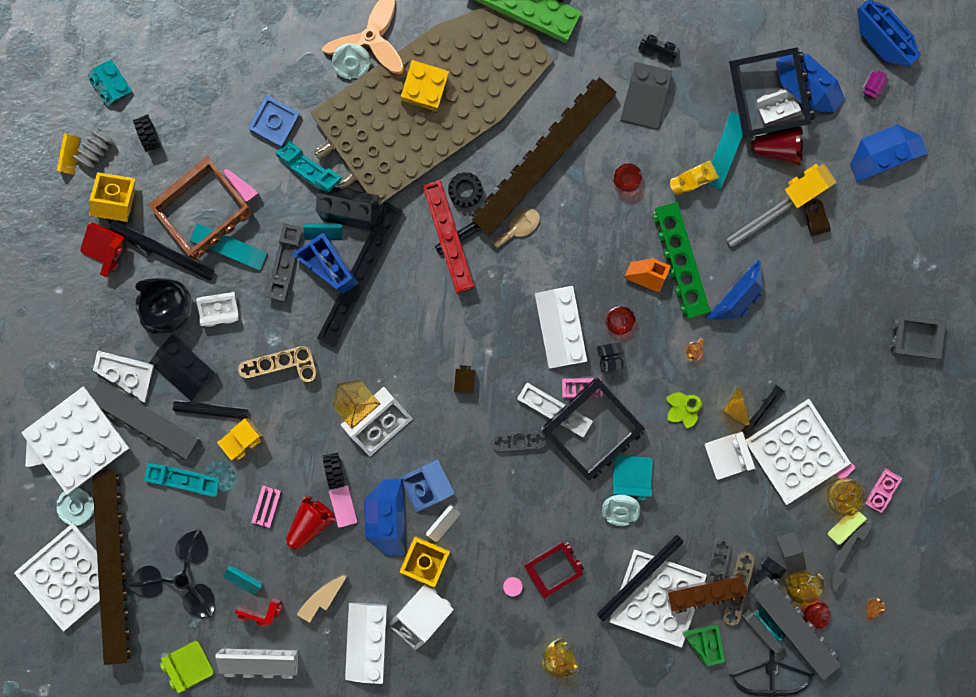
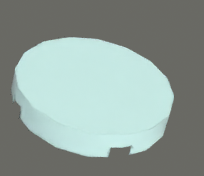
(351, 61)
(75, 507)
(621, 510)

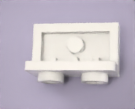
(777, 107)
(217, 309)

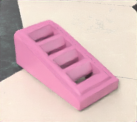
(242, 187)
(565, 387)

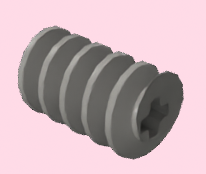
(93, 149)

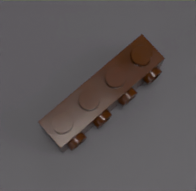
(706, 592)

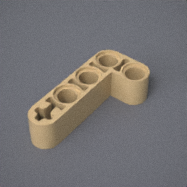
(276, 365)

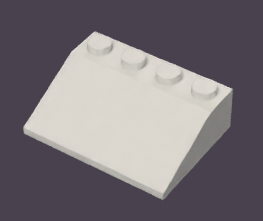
(257, 662)

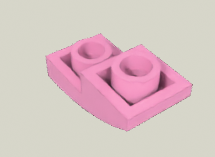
(883, 490)

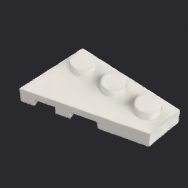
(127, 373)

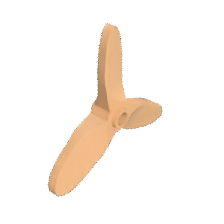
(372, 37)

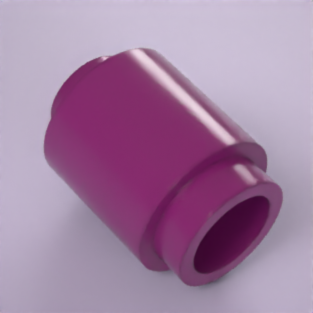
(875, 84)

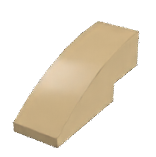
(321, 598)

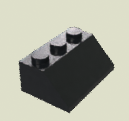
(348, 208)
(182, 367)

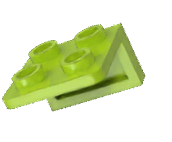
(186, 666)

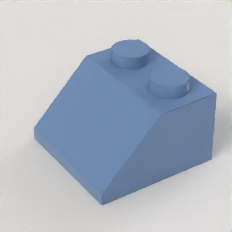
(427, 485)

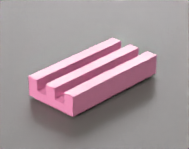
(261, 521)

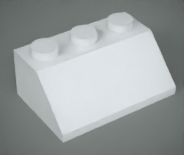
(379, 424)

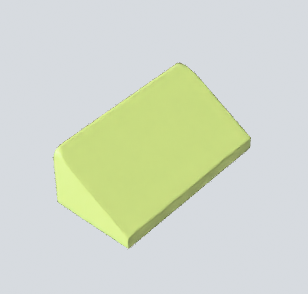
(846, 527)

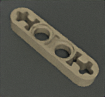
(738, 613)

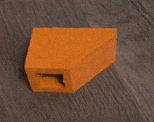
(648, 273)

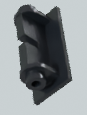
(665, 49)

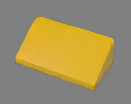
(69, 147)

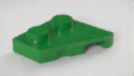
(706, 643)

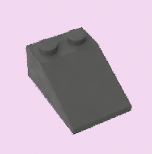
(646, 95)

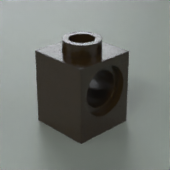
(464, 379)

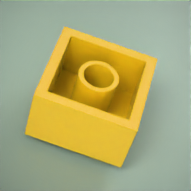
(424, 85)
(112, 197)
(424, 561)

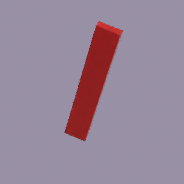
(448, 236)

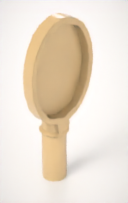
(520, 225)

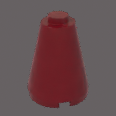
(780, 145)

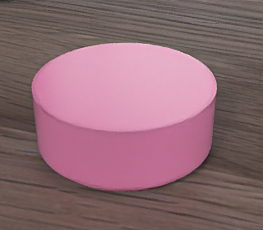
(512, 586)

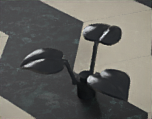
(196, 602)

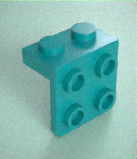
(632, 476)

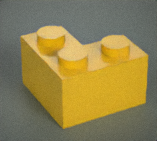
(813, 183)
(239, 439)

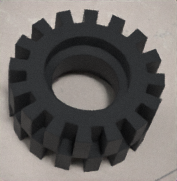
(146, 133)
(461, 178)
(333, 470)

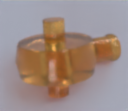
(695, 349)
(875, 608)

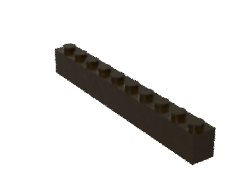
(545, 155)
(109, 567)

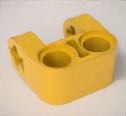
(693, 178)

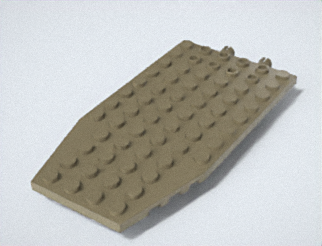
(396, 142)

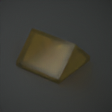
(354, 402)
(735, 407)

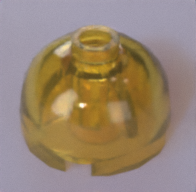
(845, 496)
(804, 587)
(559, 660)

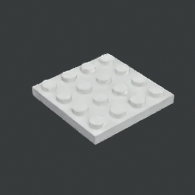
(75, 440)
(797, 451)
(64, 577)
(648, 607)

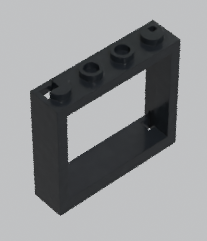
(802, 77)
(571, 406)

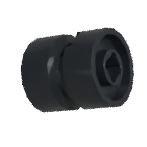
(611, 357)
(770, 569)

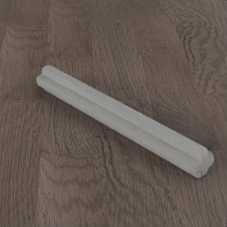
(760, 222)

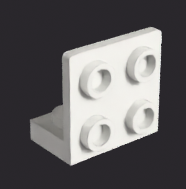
(729, 455)

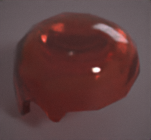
(627, 177)
(620, 320)
(817, 613)

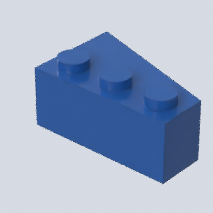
(326, 261)

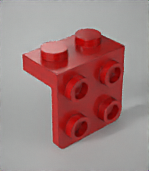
(103, 246)
(273, 612)

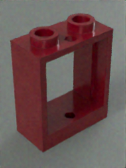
(529, 566)

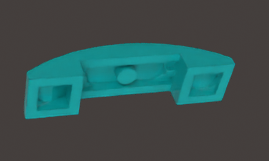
(726, 149)
(306, 168)
(231, 248)
(182, 479)

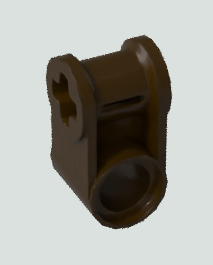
(816, 221)

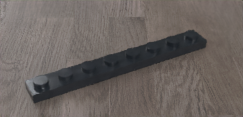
(362, 271)

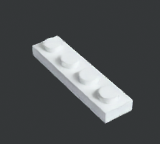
(550, 406)

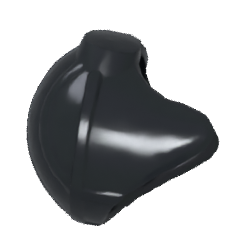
(162, 304)

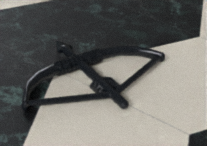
(771, 671)

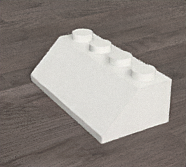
(560, 327)
(366, 643)

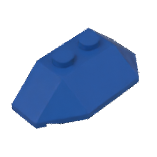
(887, 33)
(824, 87)
(886, 151)
(740, 296)
(386, 517)

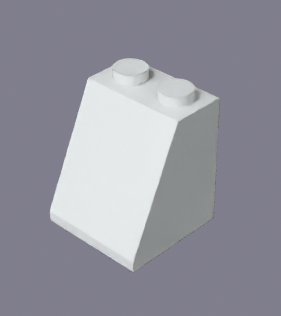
(420, 617)

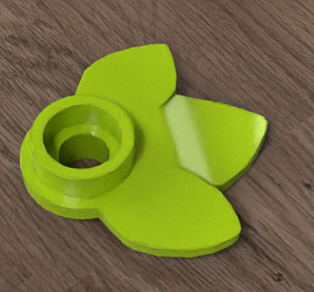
(680, 409)

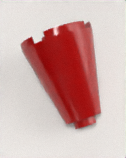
(308, 523)

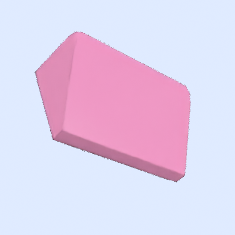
(343, 506)

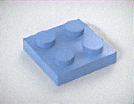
(274, 120)

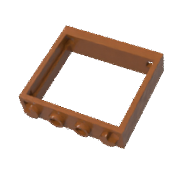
(181, 187)

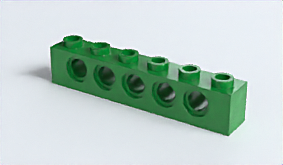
(673, 212)

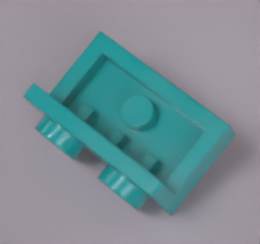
(109, 82)

